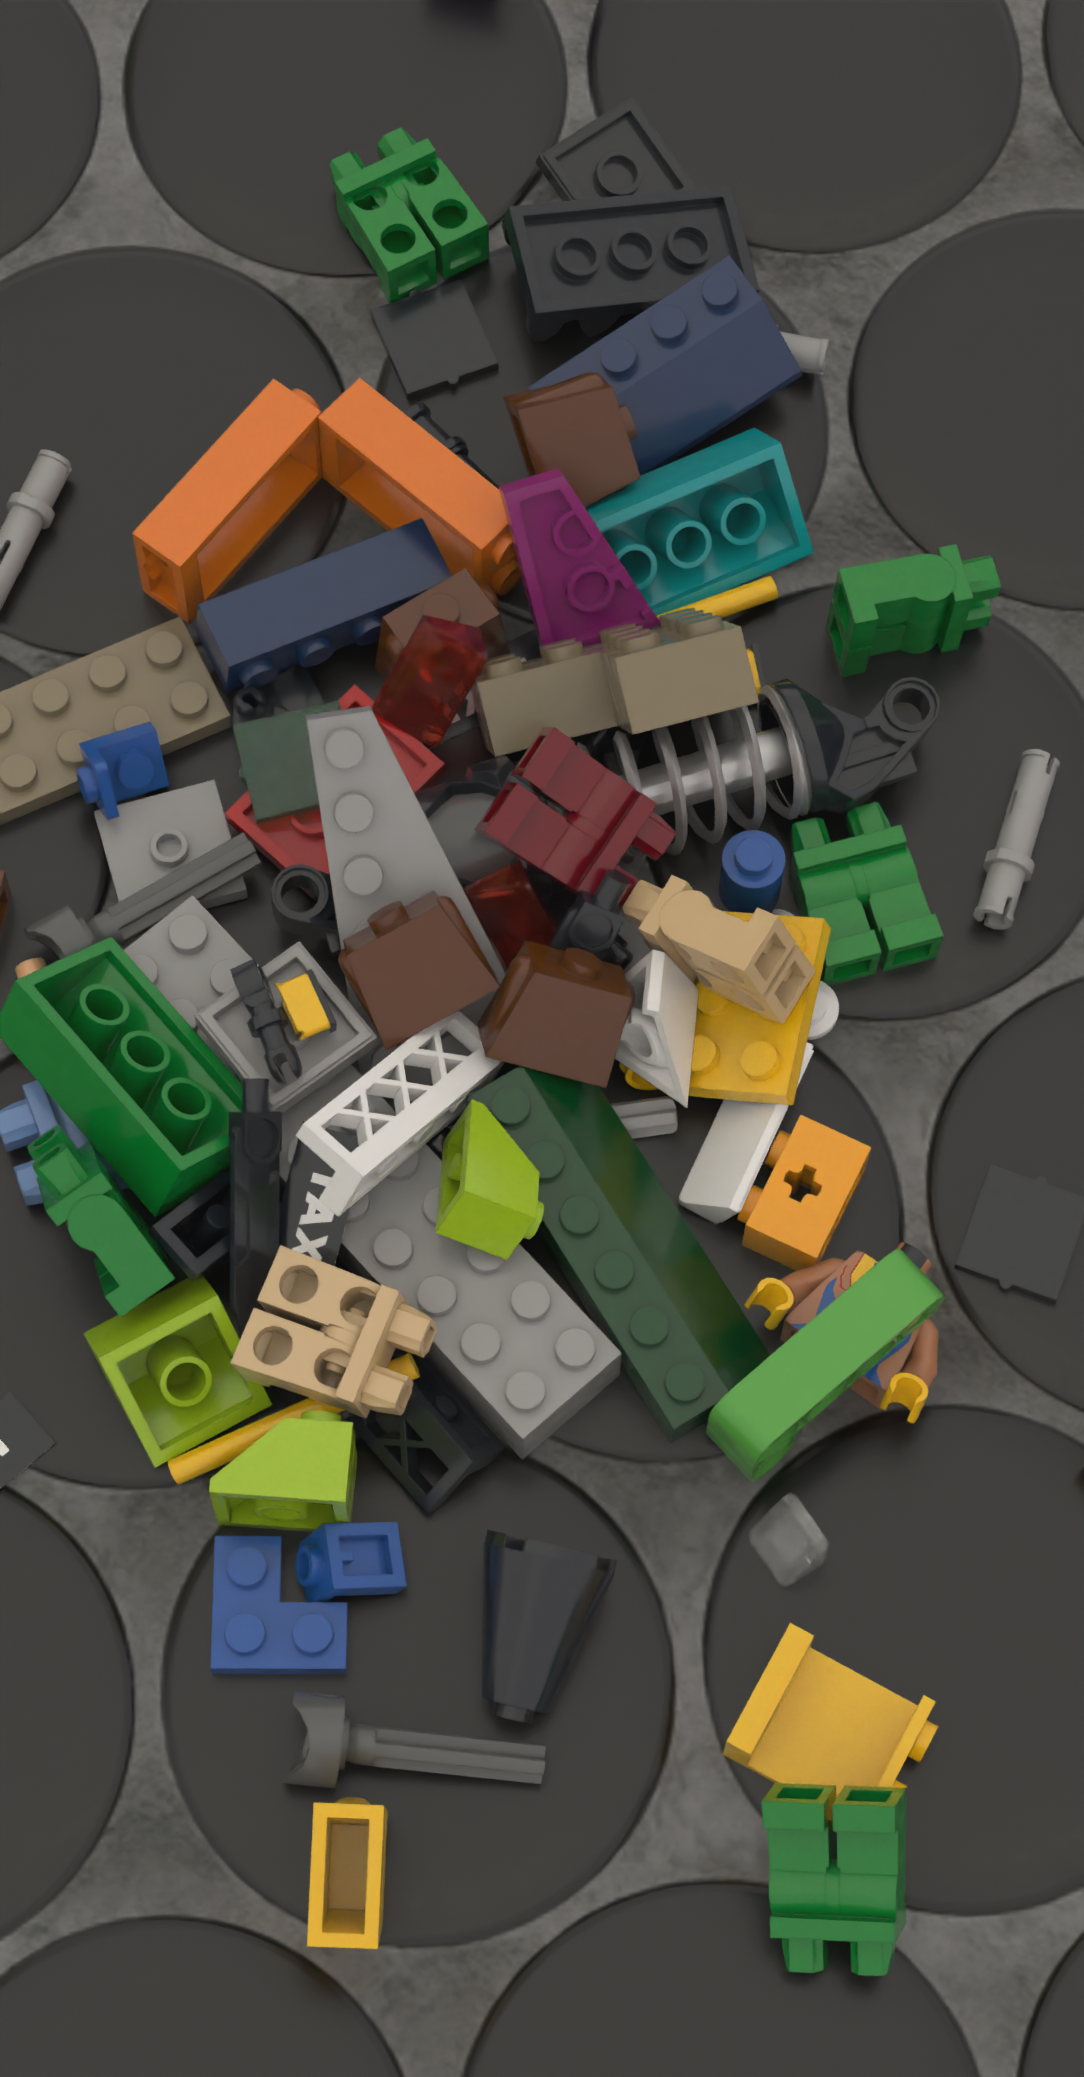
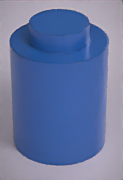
(751, 872)

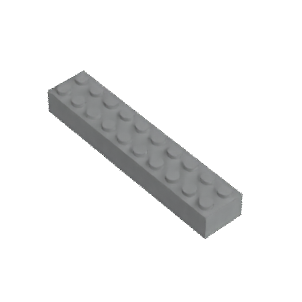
(502, 1324)

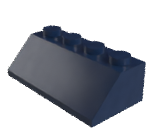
(689, 363)

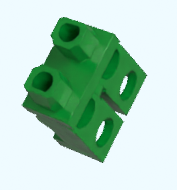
(408, 215)
(908, 605)
(865, 894)
(99, 1219)
(836, 1873)

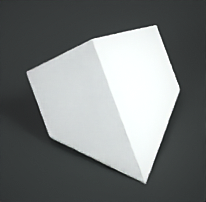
(660, 1025)

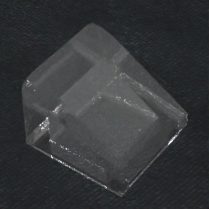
(789, 1541)

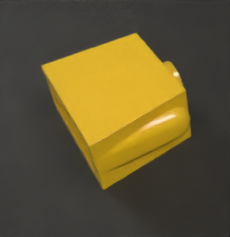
(347, 1874)

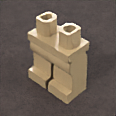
(734, 958)
(331, 1336)

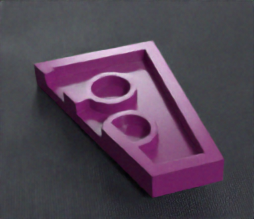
(567, 564)

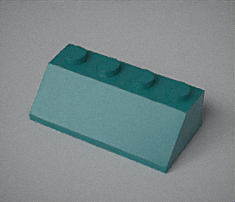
(706, 521)

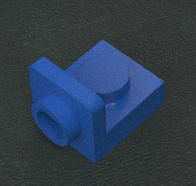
(121, 767)
(351, 1561)

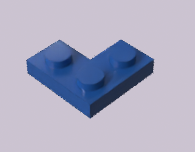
(260, 1632)

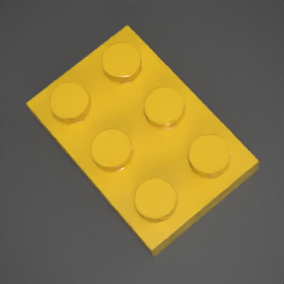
(745, 1053)

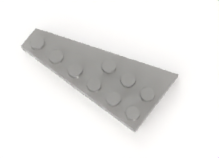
(381, 848)

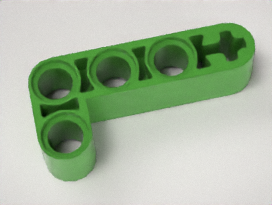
(806, 1374)

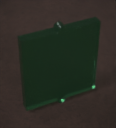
(279, 762)

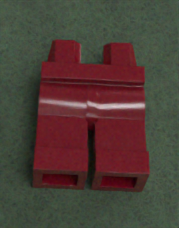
(598, 821)

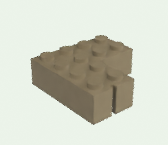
(627, 680)

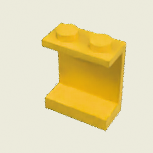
(826, 1723)

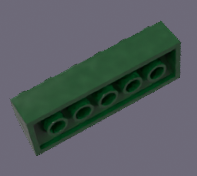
(627, 1248)

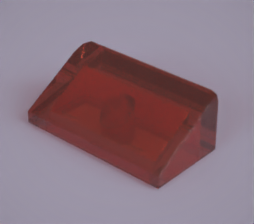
(432, 678)
(511, 910)

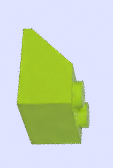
(175, 1369)
(291, 1476)

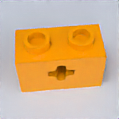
(820, 1161)

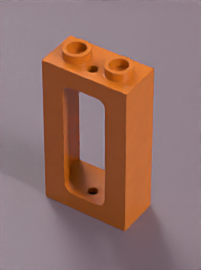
(406, 474)
(230, 500)

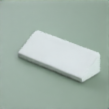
(733, 1155)

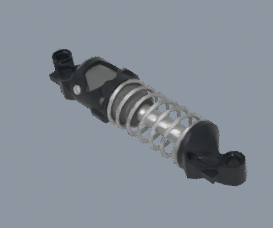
(806, 746)

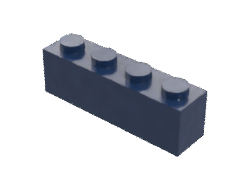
(317, 606)

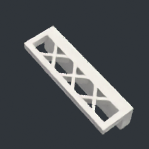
(414, 1123)

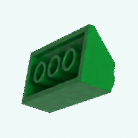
(125, 1071)

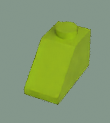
(486, 1186)

